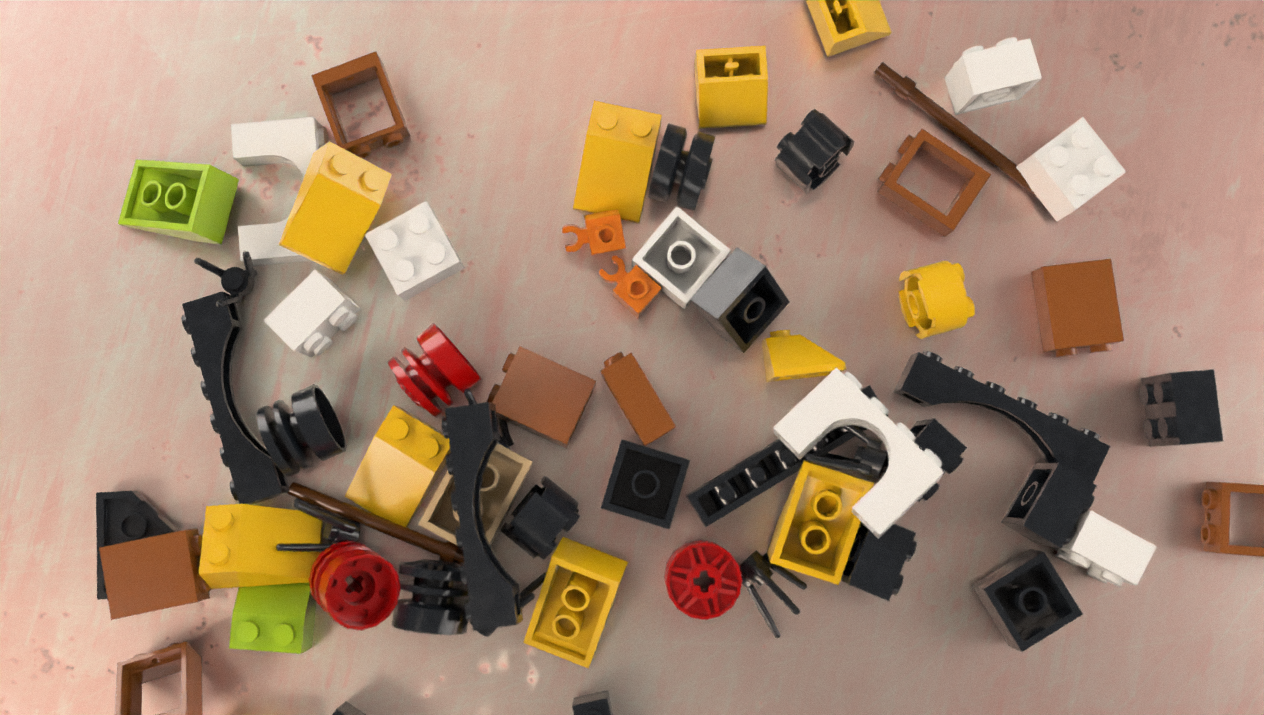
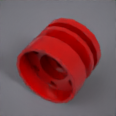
(433, 371)
(686, 565)
(369, 596)

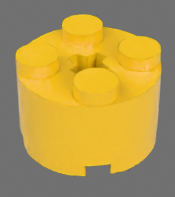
(935, 298)

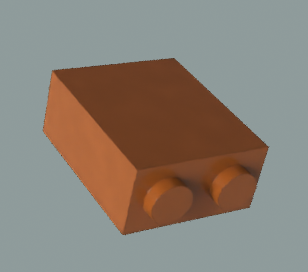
(1077, 307)
(541, 396)
(153, 573)

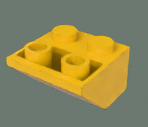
(848, 23)
(731, 86)

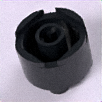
(813, 151)
(541, 518)

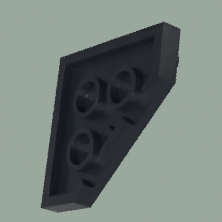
(125, 518)

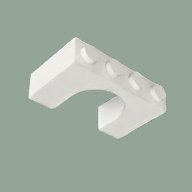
(272, 143)
(841, 403)

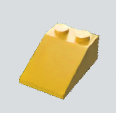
(617, 160)
(334, 207)
(399, 467)
(818, 522)
(242, 545)
(575, 601)

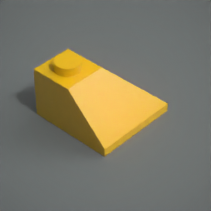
(796, 358)

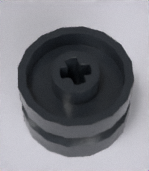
(682, 167)

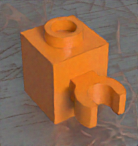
(602, 233)
(633, 289)

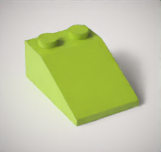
(179, 200)
(273, 618)

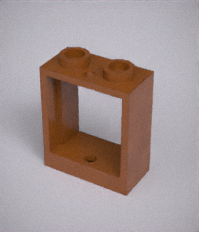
(351, 75)
(940, 222)
(636, 398)
(1216, 524)
(155, 665)

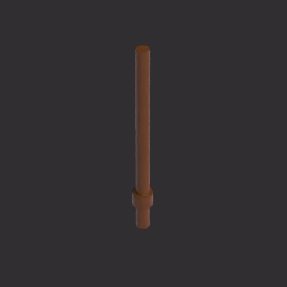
(906, 88)
(447, 551)

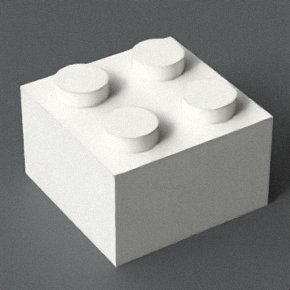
(992, 75)
(1070, 169)
(414, 251)
(680, 256)
(312, 315)
(1107, 550)

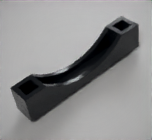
(214, 339)
(933, 383)
(492, 592)

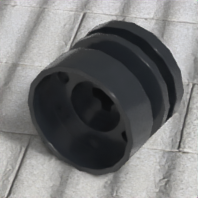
(294, 433)
(432, 600)

